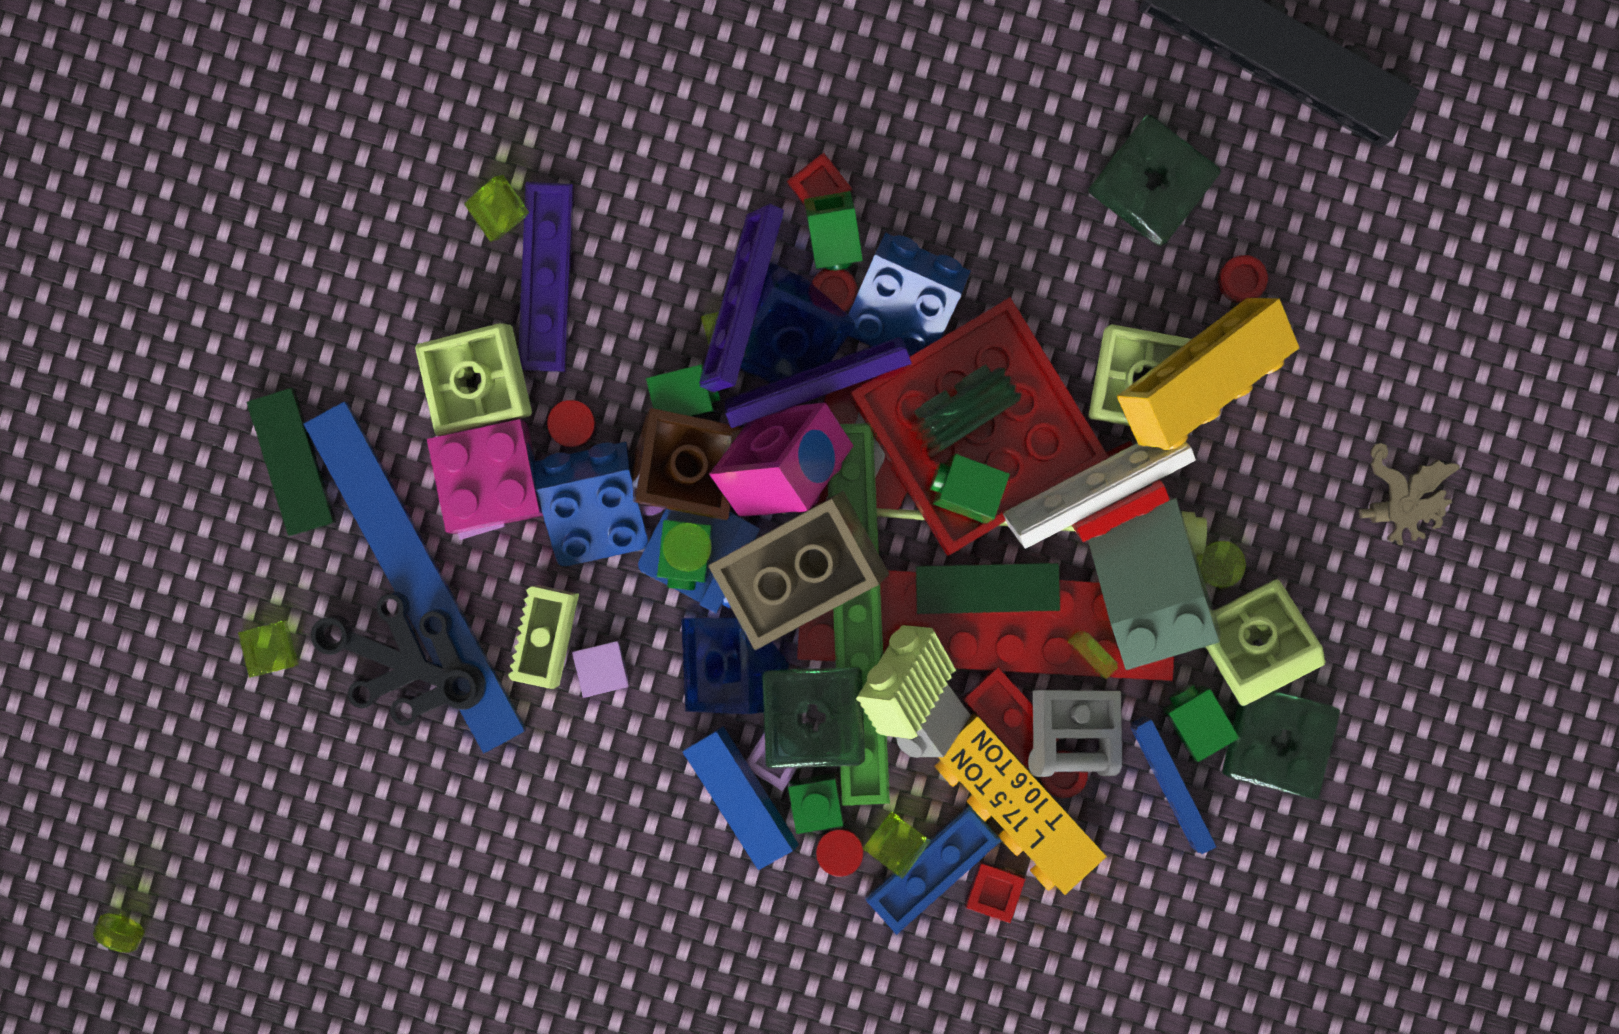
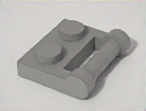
(1076, 716)

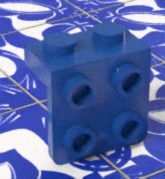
(907, 295)
(590, 504)
(726, 538)

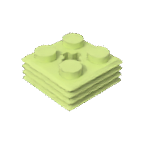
(1121, 356)
(450, 361)
(1289, 647)

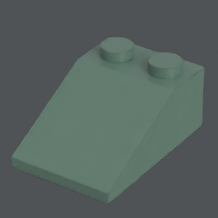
(1154, 587)

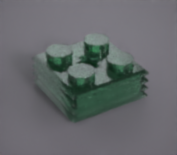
(1184, 172)
(978, 400)
(792, 741)
(1297, 768)

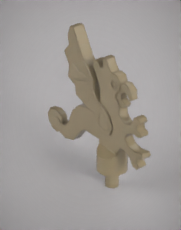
(1404, 501)

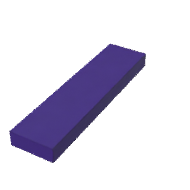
(546, 277)
(741, 298)
(816, 382)

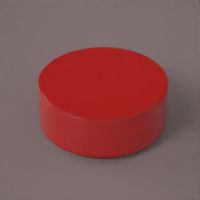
(1242, 278)
(837, 286)
(571, 423)
(1065, 783)
(839, 852)

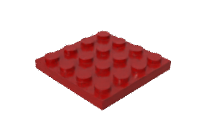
(1034, 440)

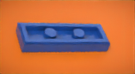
(1172, 785)
(741, 798)
(940, 865)

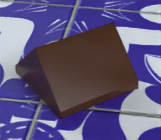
(676, 461)

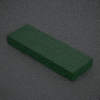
(291, 462)
(987, 588)

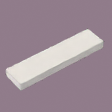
(1093, 490)

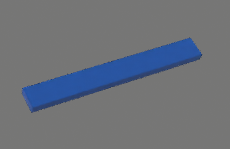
(408, 562)

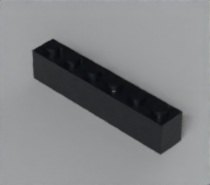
(1295, 61)

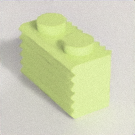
(544, 636)
(906, 682)

